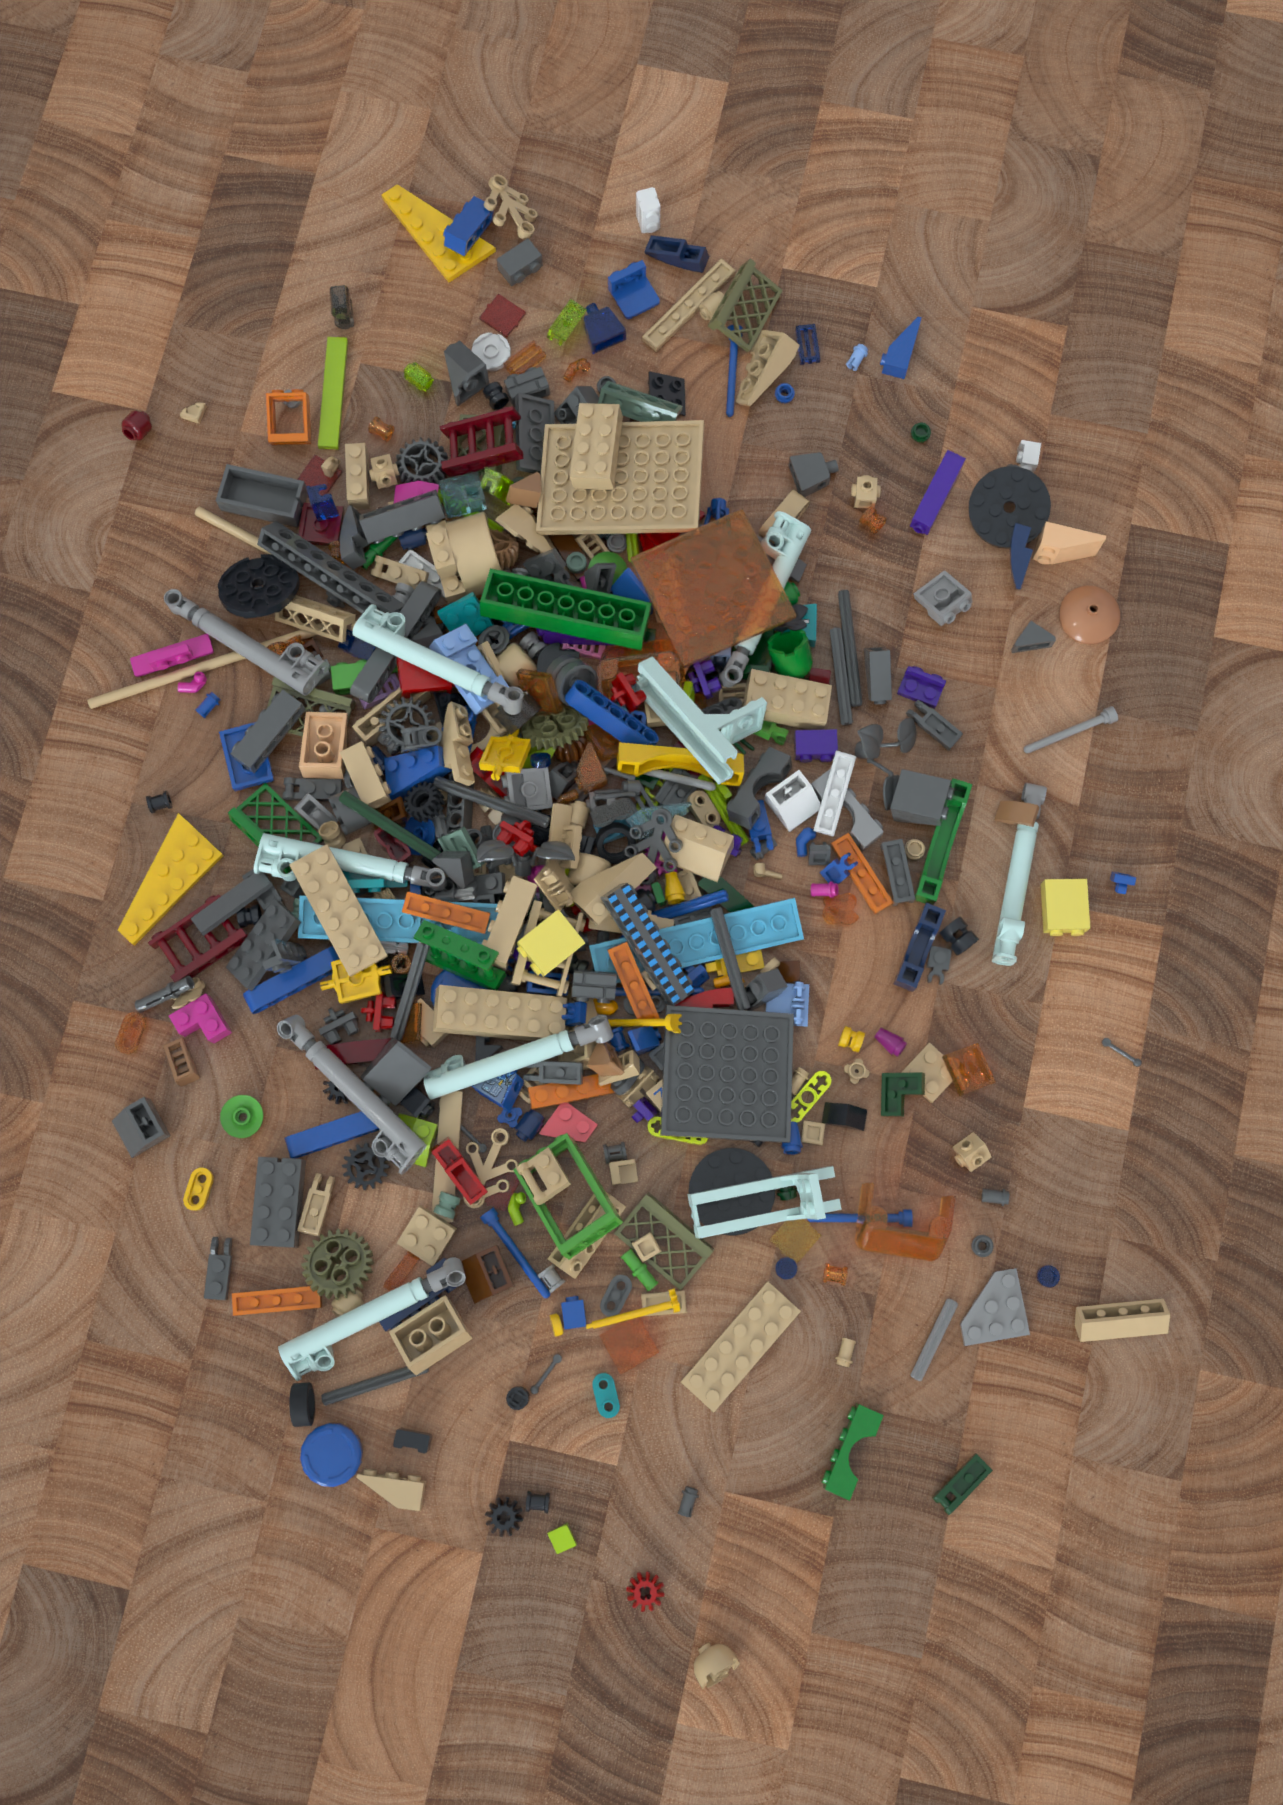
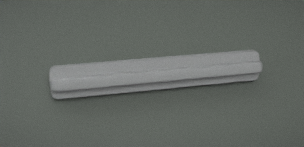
(934, 1339)

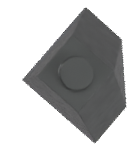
(466, 372)

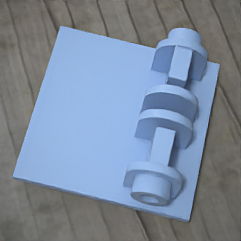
(792, 1001)

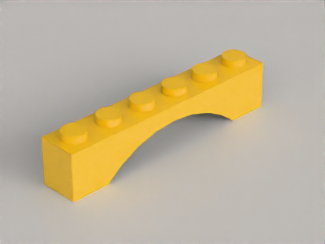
(640, 758)

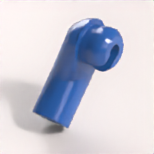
(802, 839)

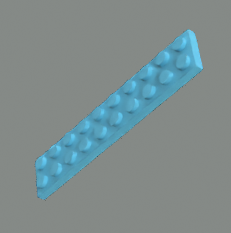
(389, 920)
(698, 943)

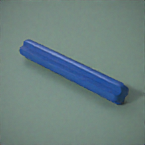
(692, 905)

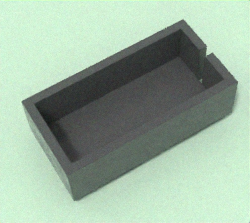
(261, 495)
(278, 1202)

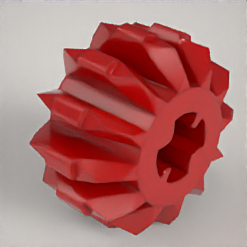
(636, 1591)

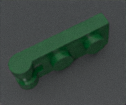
(962, 1483)

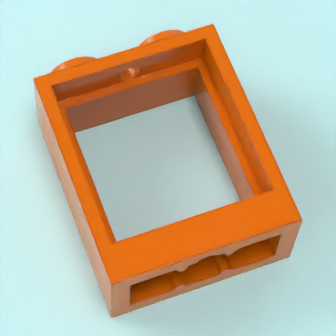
(288, 438)

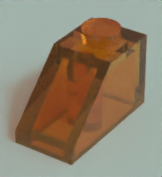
(590, 772)

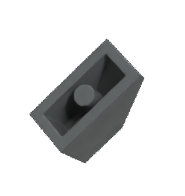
(562, 778)

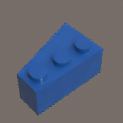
(412, 768)

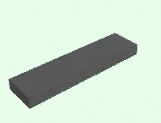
(231, 902)

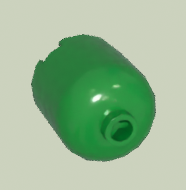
(791, 653)

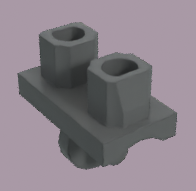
(331, 1030)

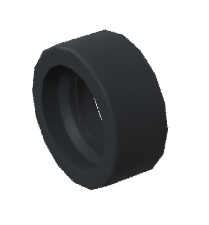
(614, 827)
(302, 1404)

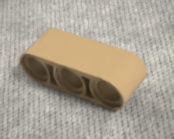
(793, 505)

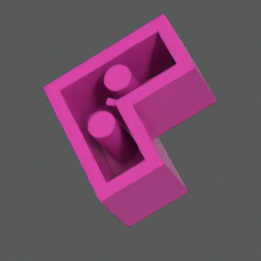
(201, 1014)

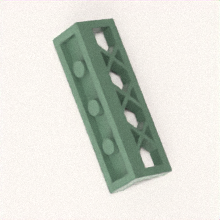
(638, 404)

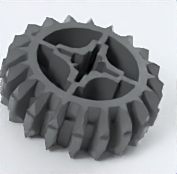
(415, 456)
(397, 723)

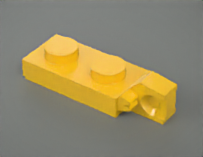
(747, 962)

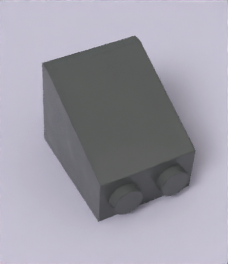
(921, 798)
(394, 1072)

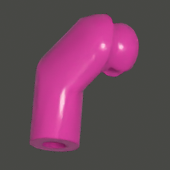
(193, 686)

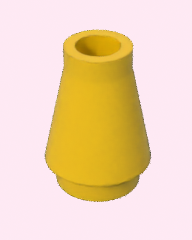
(673, 889)

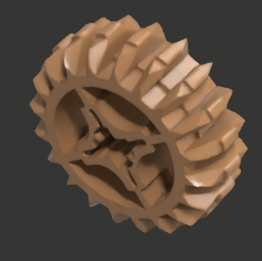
(505, 547)

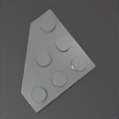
(996, 1311)

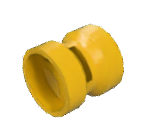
(856, 1040)

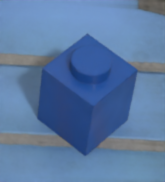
(573, 1313)

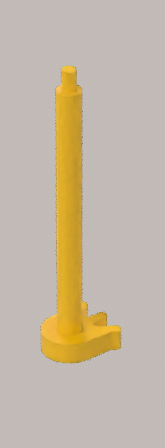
(670, 1022)
(673, 1303)

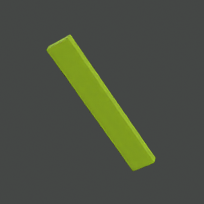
(333, 393)

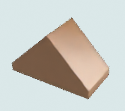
(526, 491)
(605, 1060)

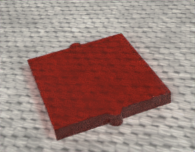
(502, 315)
(314, 475)
(501, 1200)

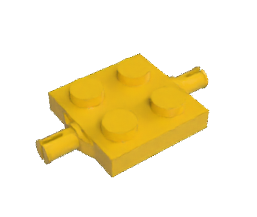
(505, 754)
(358, 986)

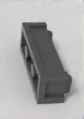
(898, 871)

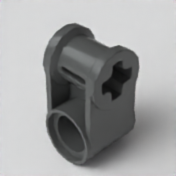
(419, 737)

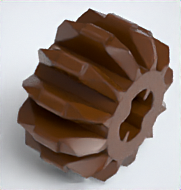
(571, 752)

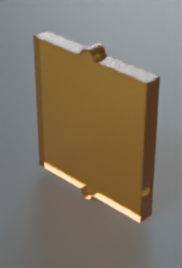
(413, 1027)

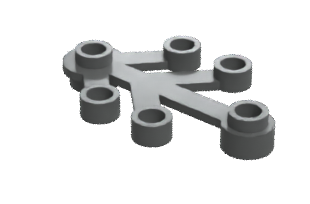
(656, 842)

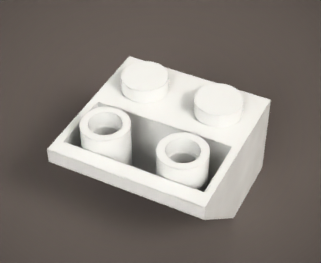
(793, 800)

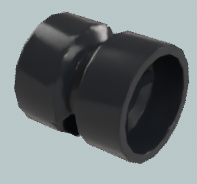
(963, 942)

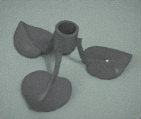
(869, 749)
(523, 865)

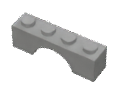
(865, 829)

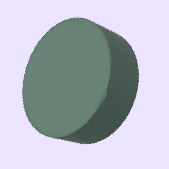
(576, 562)

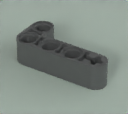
(464, 811)

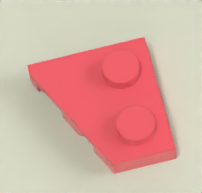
(570, 1121)

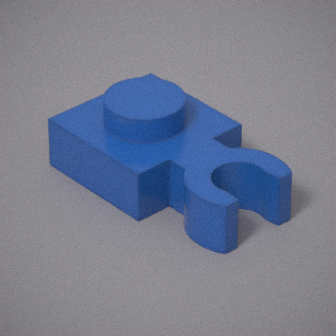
(837, 870)

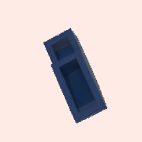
(677, 253)
(1019, 554)

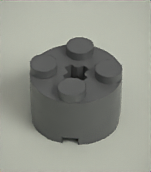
(349, 819)

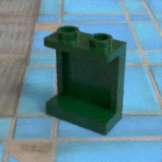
(760, 659)

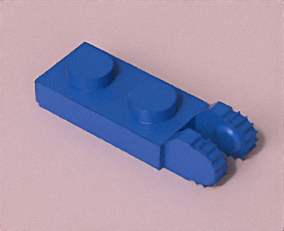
(761, 830)

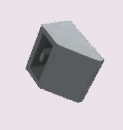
(568, 410)
(140, 1126)

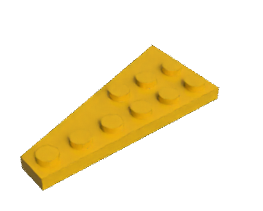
(427, 229)
(175, 870)

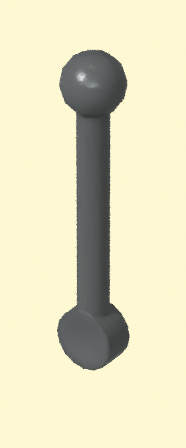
(1107, 1042)
(483, 1147)
(535, 1388)

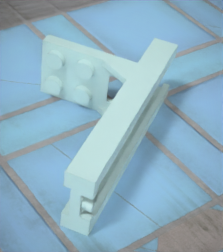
(692, 727)
(807, 1186)

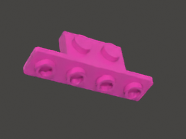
(171, 655)

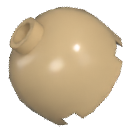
(713, 1664)

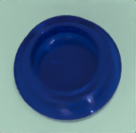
(786, 1268)

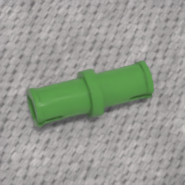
(639, 1270)

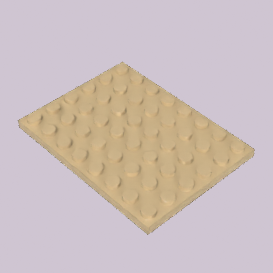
(653, 487)

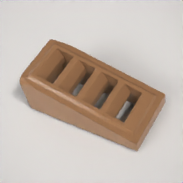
(186, 1074)

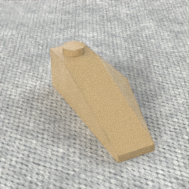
(770, 357)
(588, 892)

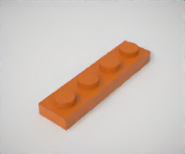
(862, 874)
(446, 912)
(632, 982)
(555, 1094)
(275, 1300)

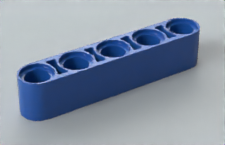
(609, 715)
(291, 982)
(329, 1134)

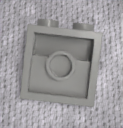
(944, 598)
(528, 788)

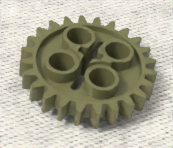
(545, 727)
(321, 1256)

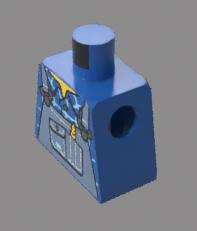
(501, 1089)

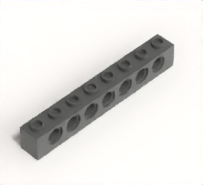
(325, 570)

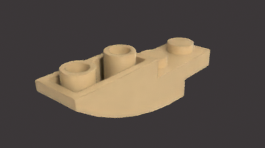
(456, 739)

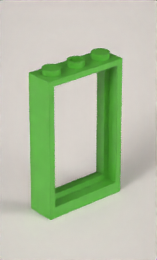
(596, 1229)

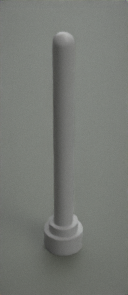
(1108, 716)
(682, 779)

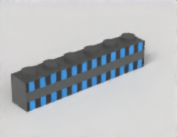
(647, 943)

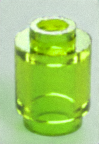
(418, 376)

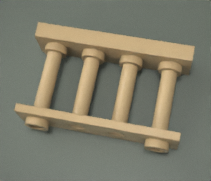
(522, 975)

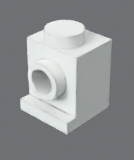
(1028, 455)

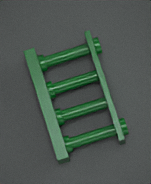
(460, 955)

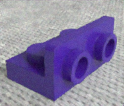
(921, 686)

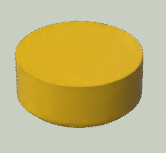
(556, 1324)

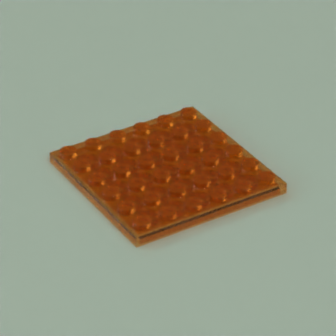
(713, 588)

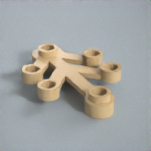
(499, 186)
(485, 1171)

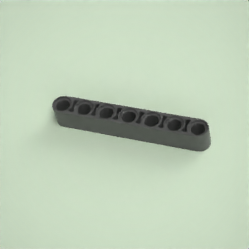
(382, 663)

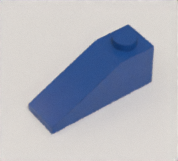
(899, 352)

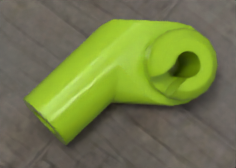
(514, 1206)

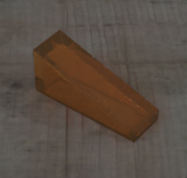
(401, 1271)

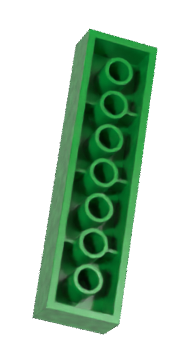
(565, 609)

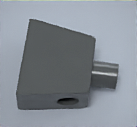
(811, 472)

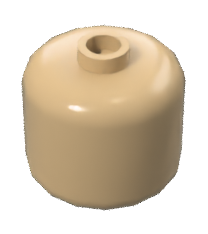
(511, 661)
(587, 866)

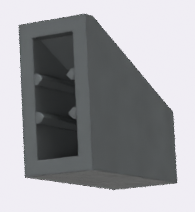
(878, 674)

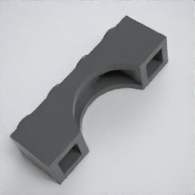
(771, 768)

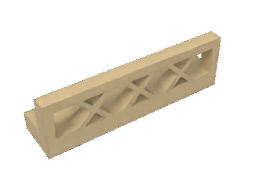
(318, 611)

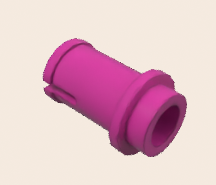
(830, 889)

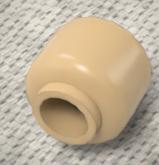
(345, 1305)

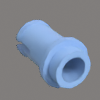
(857, 356)

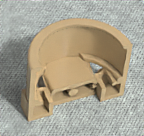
(465, 551)

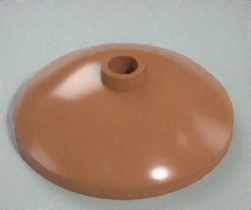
(1081, 622)

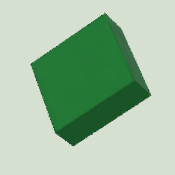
(658, 892)

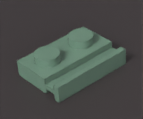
(460, 841)

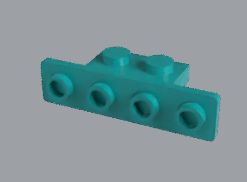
(373, 884)

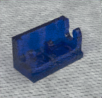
(324, 505)

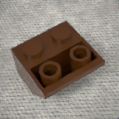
(486, 1274)

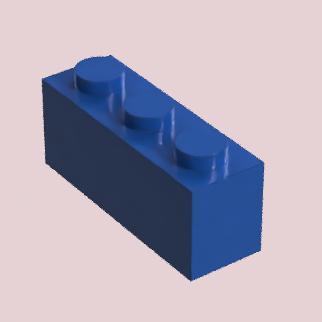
(467, 226)

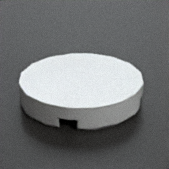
(492, 350)

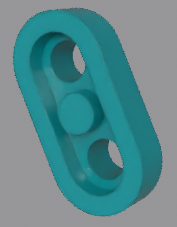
(606, 1395)

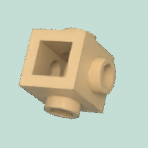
(383, 471)
(865, 491)
(971, 1152)

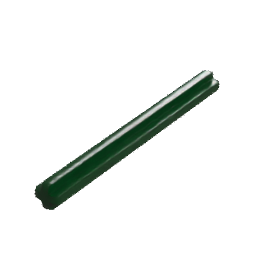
(388, 825)

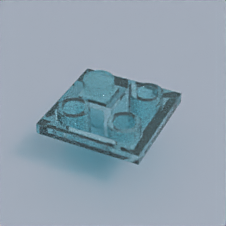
(462, 494)

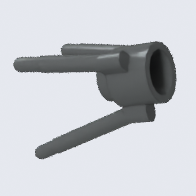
(629, 788)

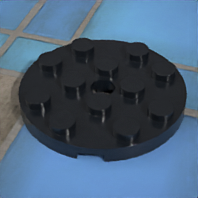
(1005, 486)
(245, 600)
(729, 1168)

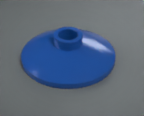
(422, 830)

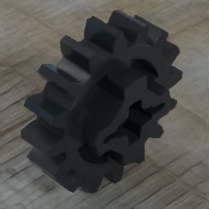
(362, 1176)

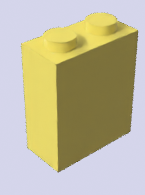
(1065, 906)
(549, 943)

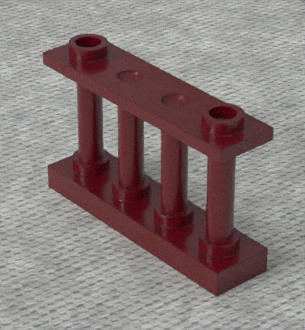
(492, 455)
(199, 961)

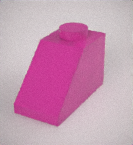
(413, 489)

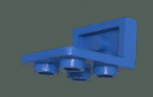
(632, 290)

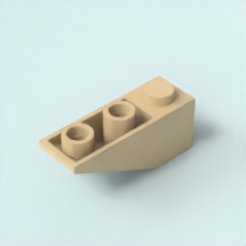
(399, 1491)

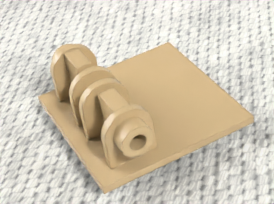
(555, 885)

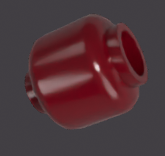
(136, 425)

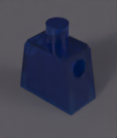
(602, 328)

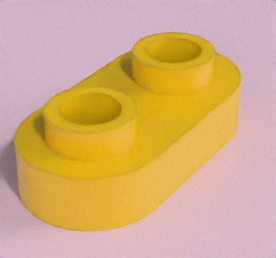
(199, 1189)

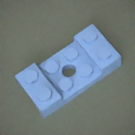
(461, 647)

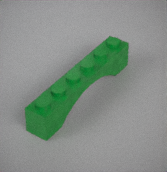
(941, 844)

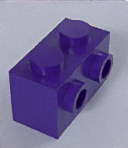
(815, 745)

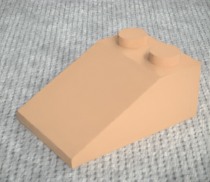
(1064, 543)
(321, 745)

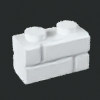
(648, 210)

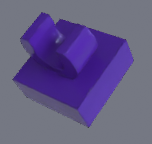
(645, 1110)

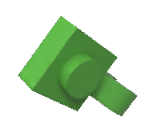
(770, 729)

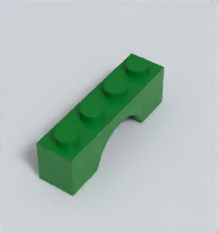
(862, 1424)

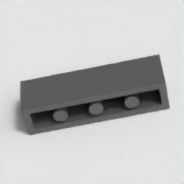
(402, 516)
(267, 731)

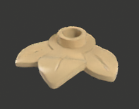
(190, 995)

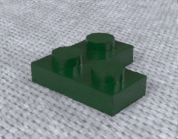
(894, 1089)

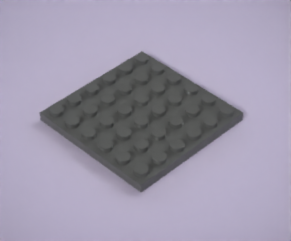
(728, 1075)

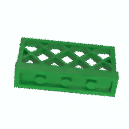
(252, 830)

